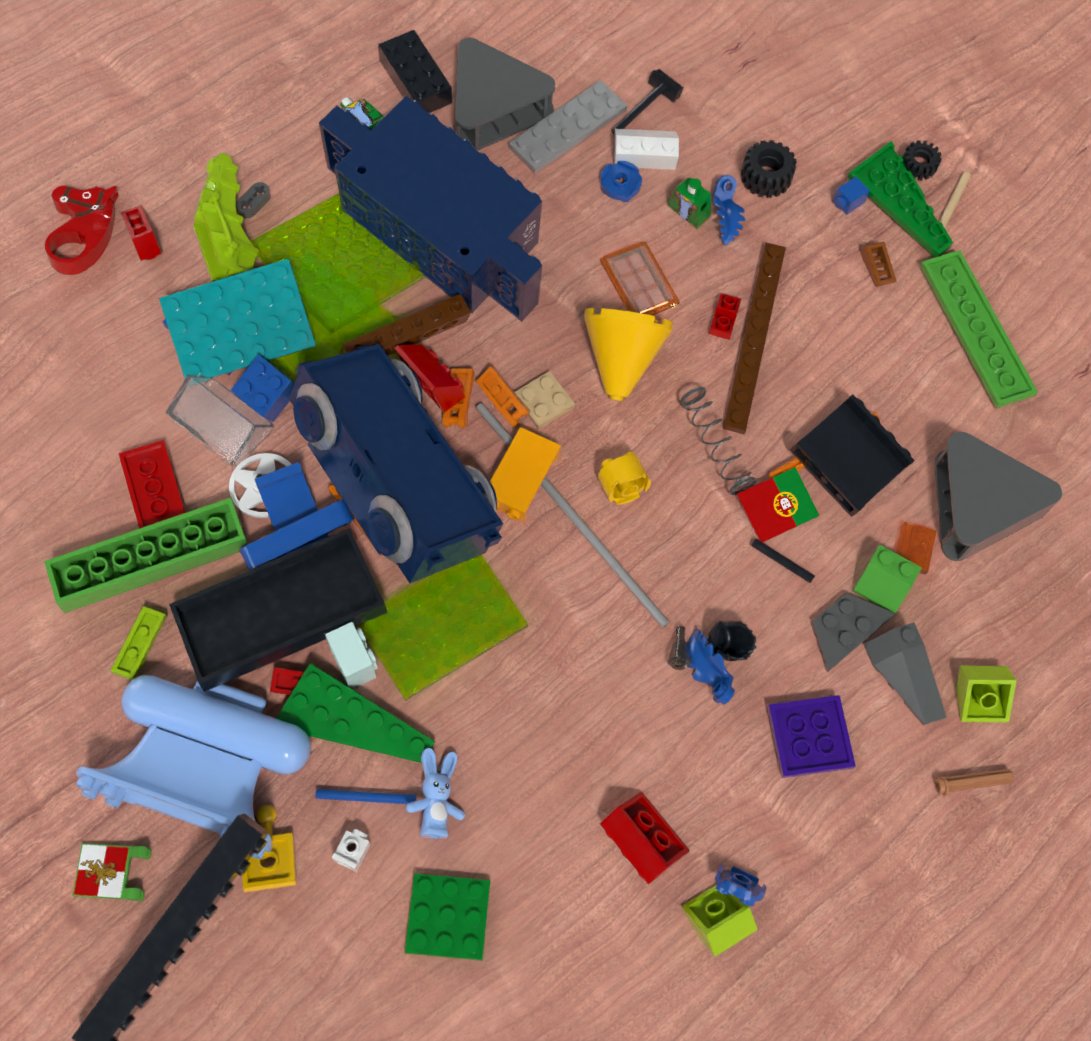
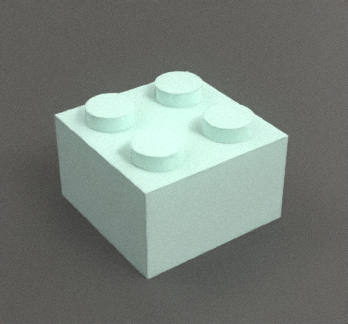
(351, 655)

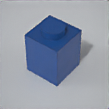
(851, 195)

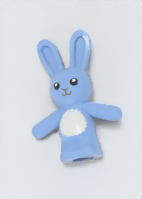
(436, 790)

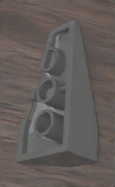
(906, 666)

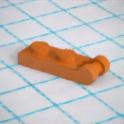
(466, 377)
(502, 396)

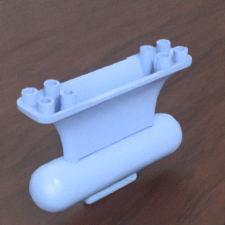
(197, 753)

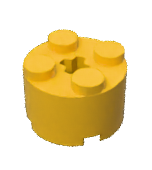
(623, 478)

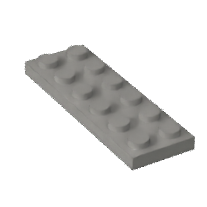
(567, 127)

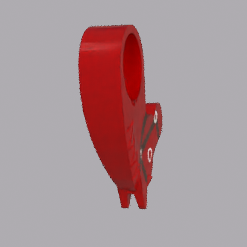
(90, 224)

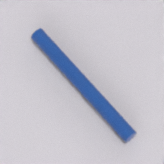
(365, 796)

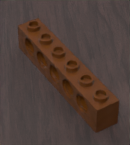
(415, 327)

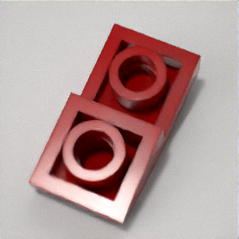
(725, 316)

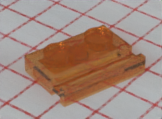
(916, 545)

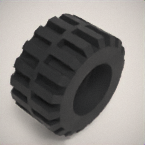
(772, 156)

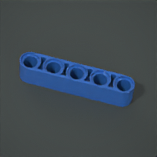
(296, 534)

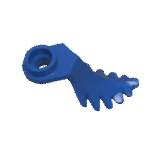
(728, 208)
(710, 668)

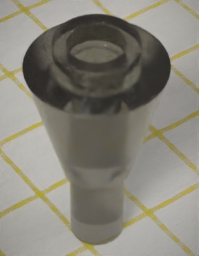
(679, 654)

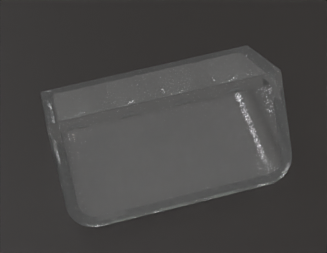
(218, 418)

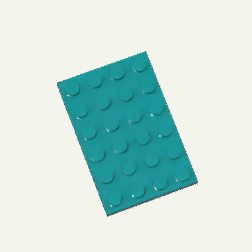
(236, 319)

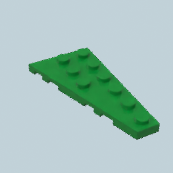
(902, 198)
(342, 715)

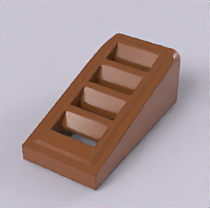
(869, 260)

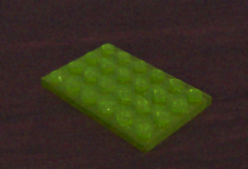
(442, 625)

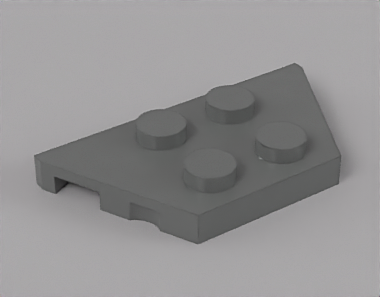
(846, 626)

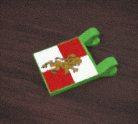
(105, 871)

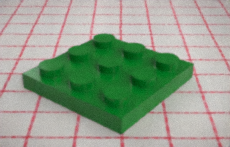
(447, 917)

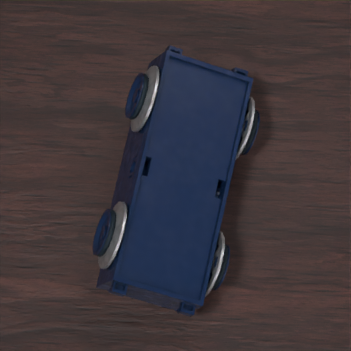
(393, 462)

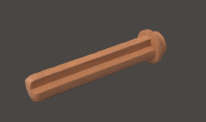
(972, 781)

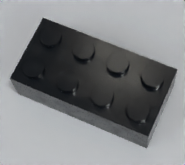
(415, 71)

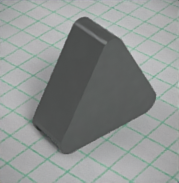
(497, 94)
(986, 495)

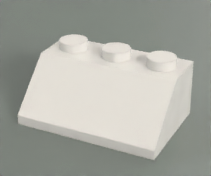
(647, 148)

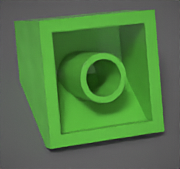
(887, 579)

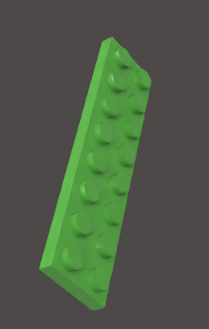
(978, 329)

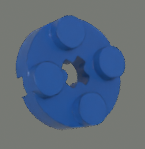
(617, 190)
(740, 884)

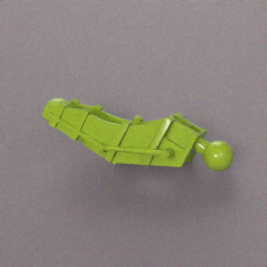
(218, 225)

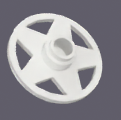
(246, 479)

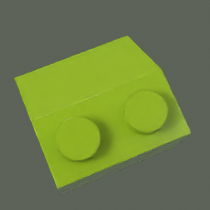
(985, 693)
(719, 919)

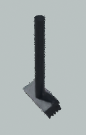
(662, 85)

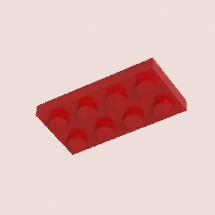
(151, 483)

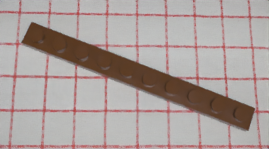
(754, 339)

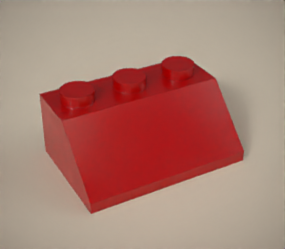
(432, 375)
(644, 837)

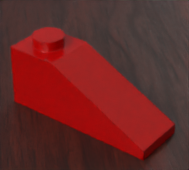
(141, 233)

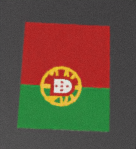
(778, 505)

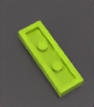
(138, 643)

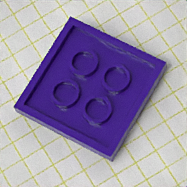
(811, 736)

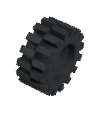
(926, 152)

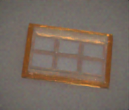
(639, 280)

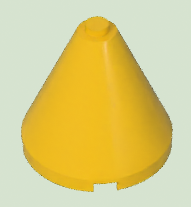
(624, 346)

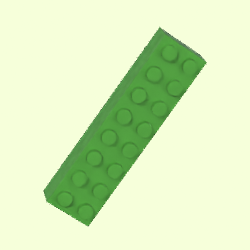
(145, 555)

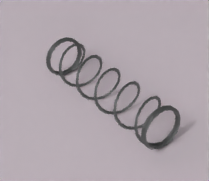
(739, 482)

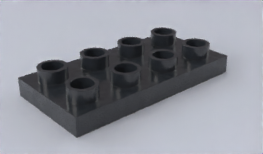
(276, 609)

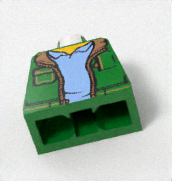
(362, 111)
(691, 202)

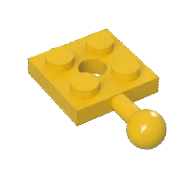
(284, 869)

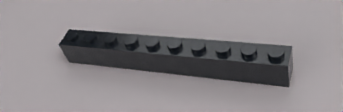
(173, 931)

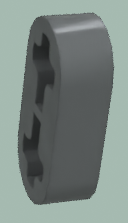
(253, 200)

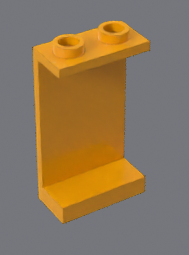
(523, 472)

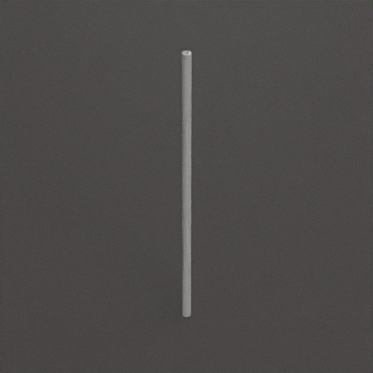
(582, 527)

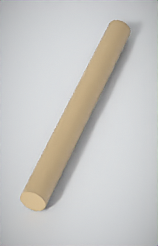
(955, 198)

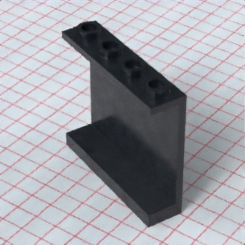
(852, 455)

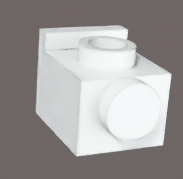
(353, 859)

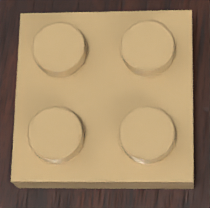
(545, 400)

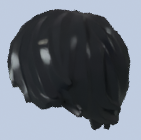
(732, 640)

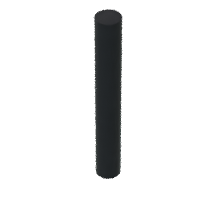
(782, 560)

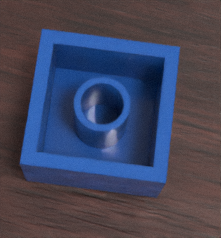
(264, 388)

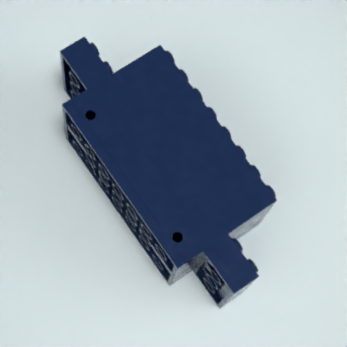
(438, 204)

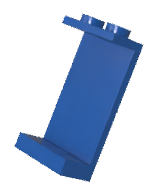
(287, 497)

